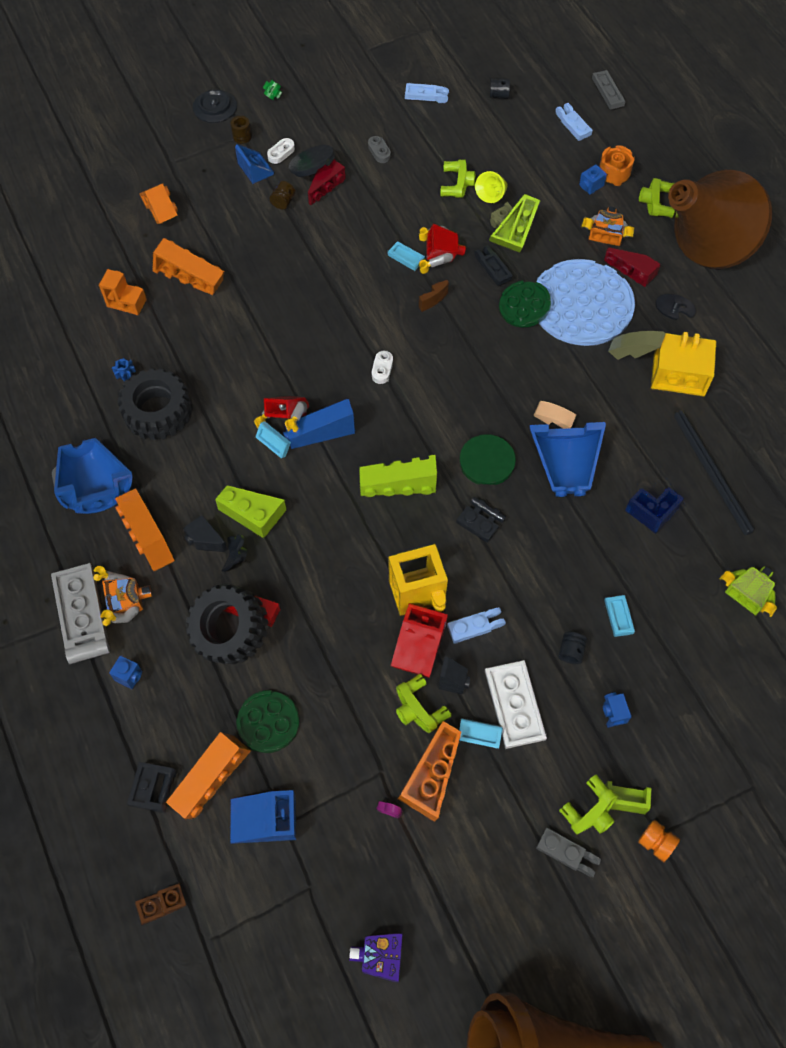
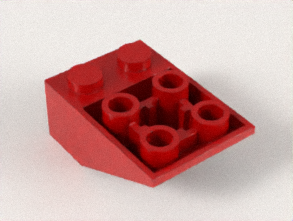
(419, 640)

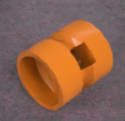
(660, 841)

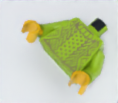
(752, 589)

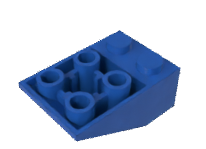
(264, 817)

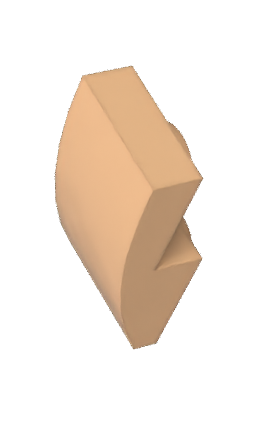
(553, 413)

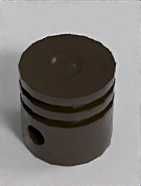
(241, 129)
(280, 196)

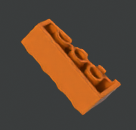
(186, 267)
(143, 529)
(208, 775)
(430, 777)

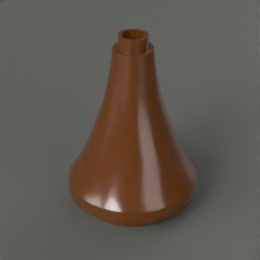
(720, 217)
(512, 1023)

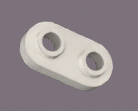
(281, 150)
(382, 365)

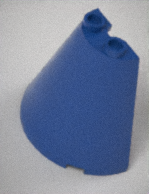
(569, 456)
(89, 477)

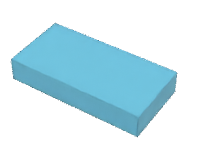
(405, 255)
(273, 439)
(619, 616)
(480, 733)

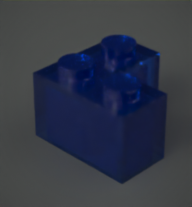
(653, 511)

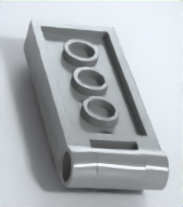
(80, 613)

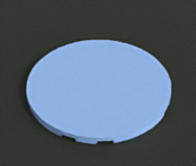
(586, 302)

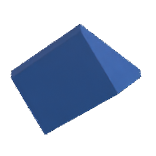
(253, 164)

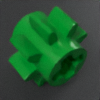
(272, 89)

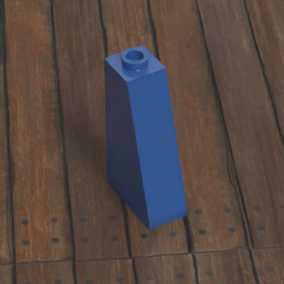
(323, 425)

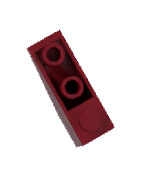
(325, 180)
(634, 265)

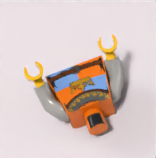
(608, 227)
(121, 596)

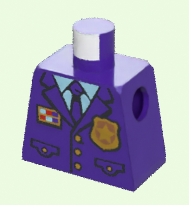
(379, 956)

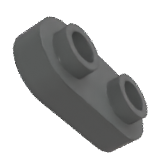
(379, 149)

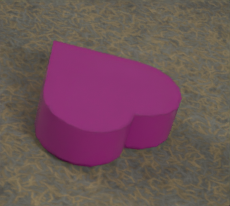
(389, 809)

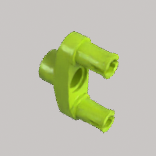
(465, 179)
(652, 196)
(413, 711)
(598, 815)

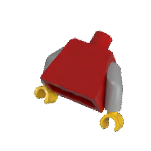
(441, 246)
(284, 407)

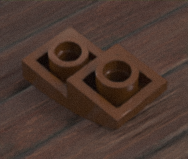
(432, 298)
(160, 904)

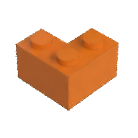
(159, 203)
(120, 295)

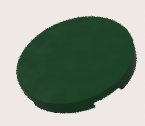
(525, 304)
(487, 460)
(267, 721)

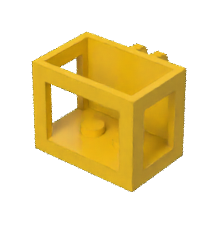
(684, 364)
(419, 586)

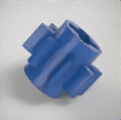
(123, 369)

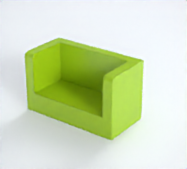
(631, 799)

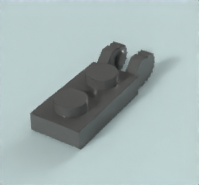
(566, 852)

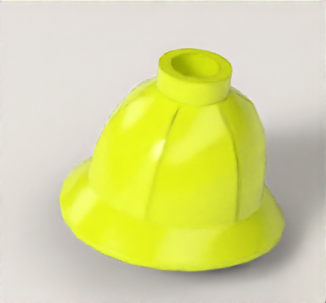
(490, 187)

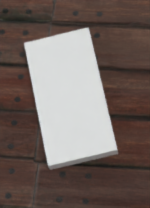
(515, 704)

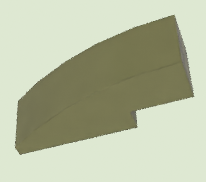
(636, 343)

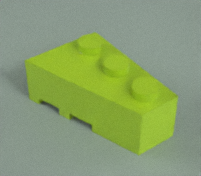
(516, 225)
(251, 509)

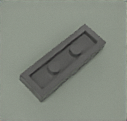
(608, 89)

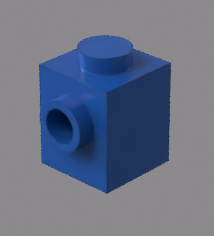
(592, 179)
(126, 672)

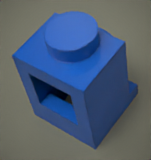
(616, 709)

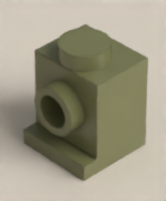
(500, 214)

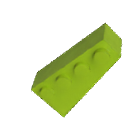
(399, 478)

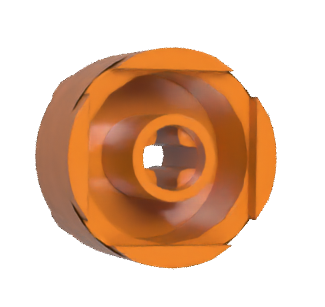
(617, 164)

